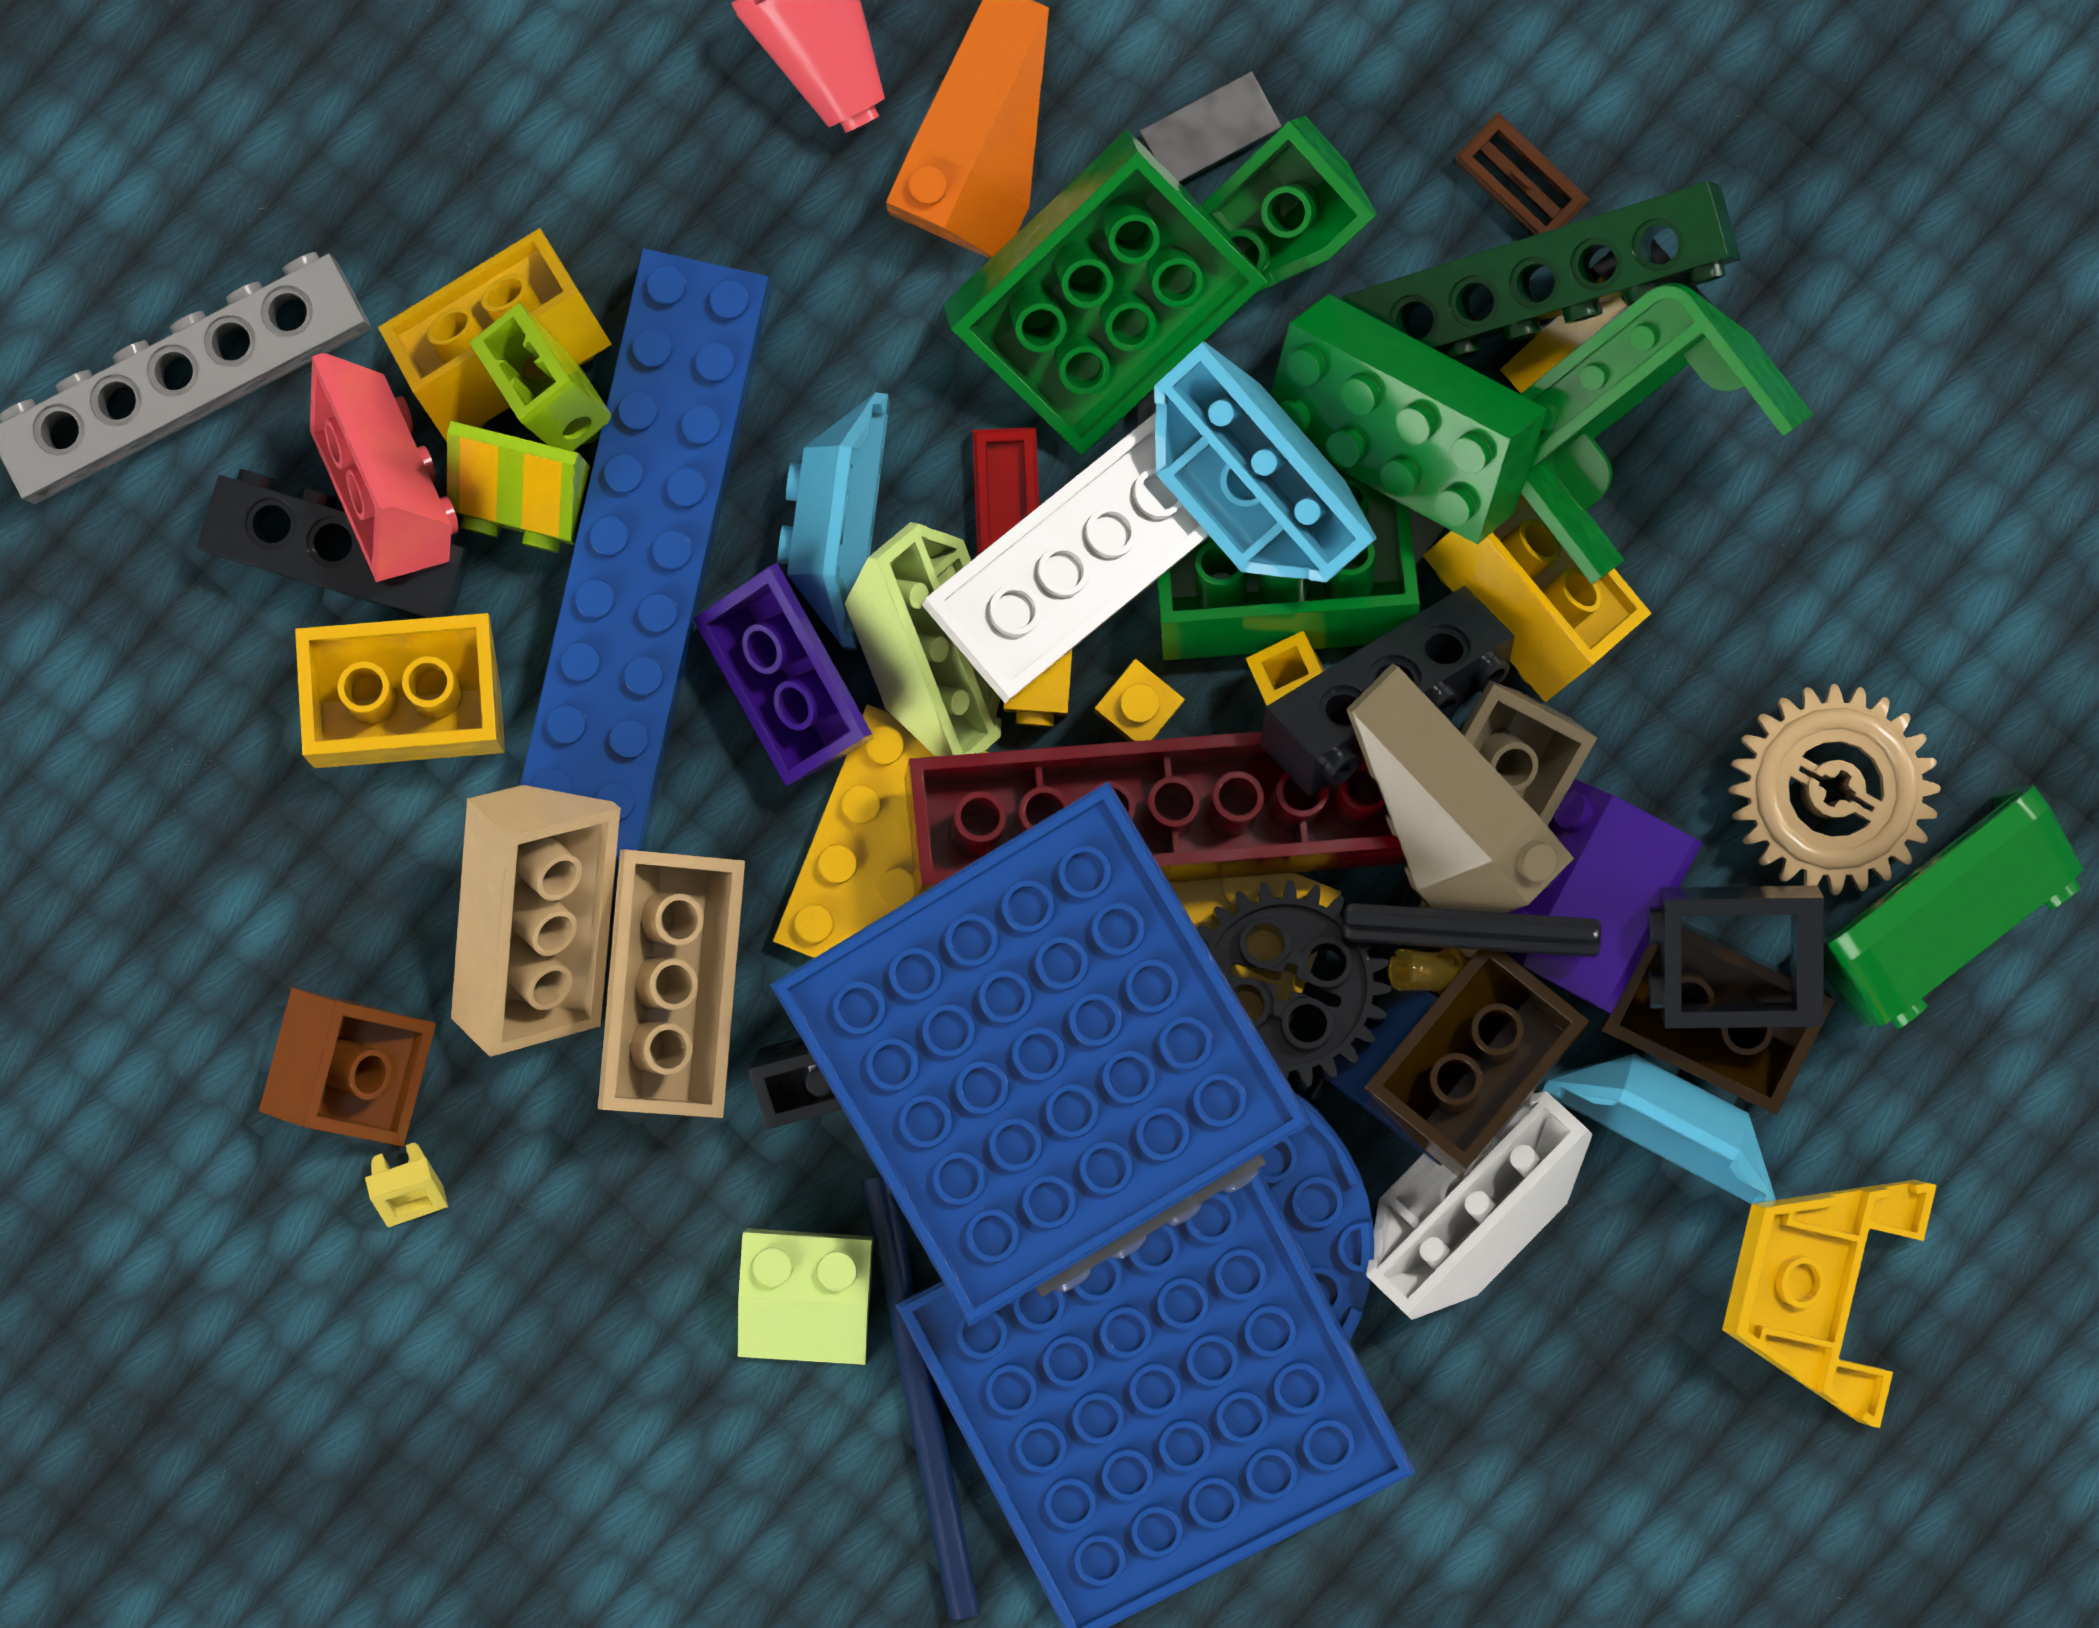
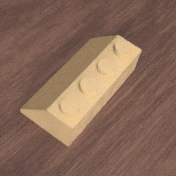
(533, 916)
(671, 984)

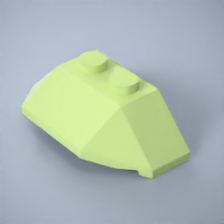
(911, 658)

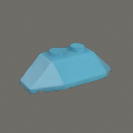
(1252, 473)
(835, 513)
(1670, 1118)

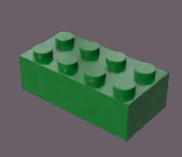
(1407, 417)

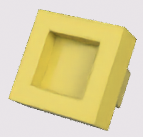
(405, 1189)

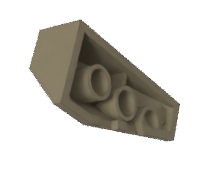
(1528, 746)
(1456, 818)

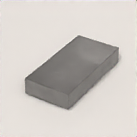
(1212, 128)

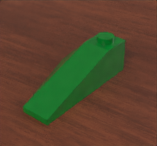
(1291, 203)

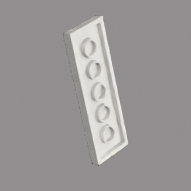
(1066, 567)

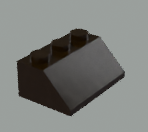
(1475, 1059)
(1745, 1061)

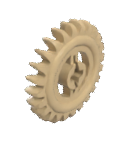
(1779, 759)

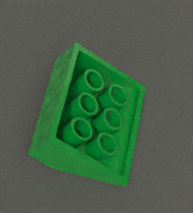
(1103, 293)
(1220, 611)

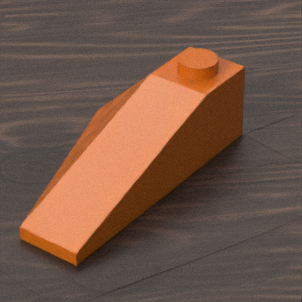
(978, 140)

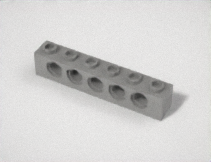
(26, 428)

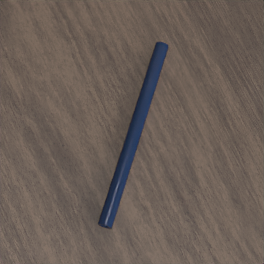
(921, 1405)

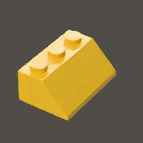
(435, 334)
(1541, 597)
(399, 691)

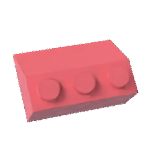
(378, 469)

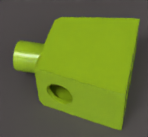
(557, 406)

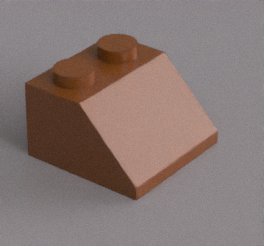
(347, 1067)

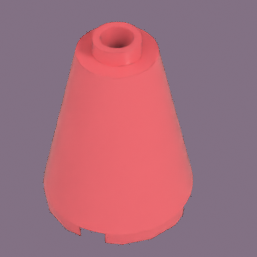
(822, 53)

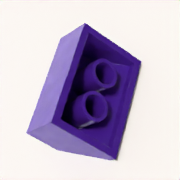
(783, 676)
(1614, 878)

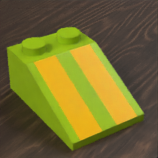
(515, 486)

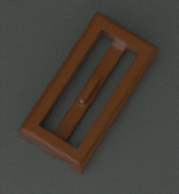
(1494, 189)

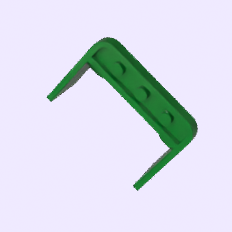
(1613, 376)
(1952, 909)

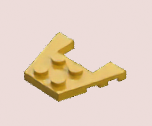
(1801, 1279)

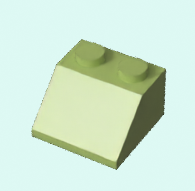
(804, 1296)

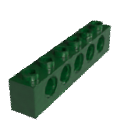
(1693, 213)

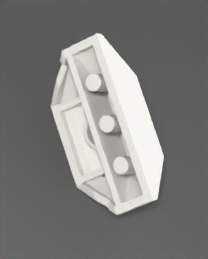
(1453, 1236)

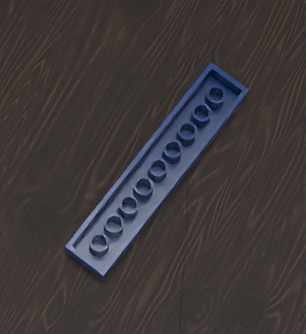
(647, 536)

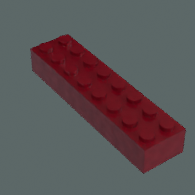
(1197, 801)

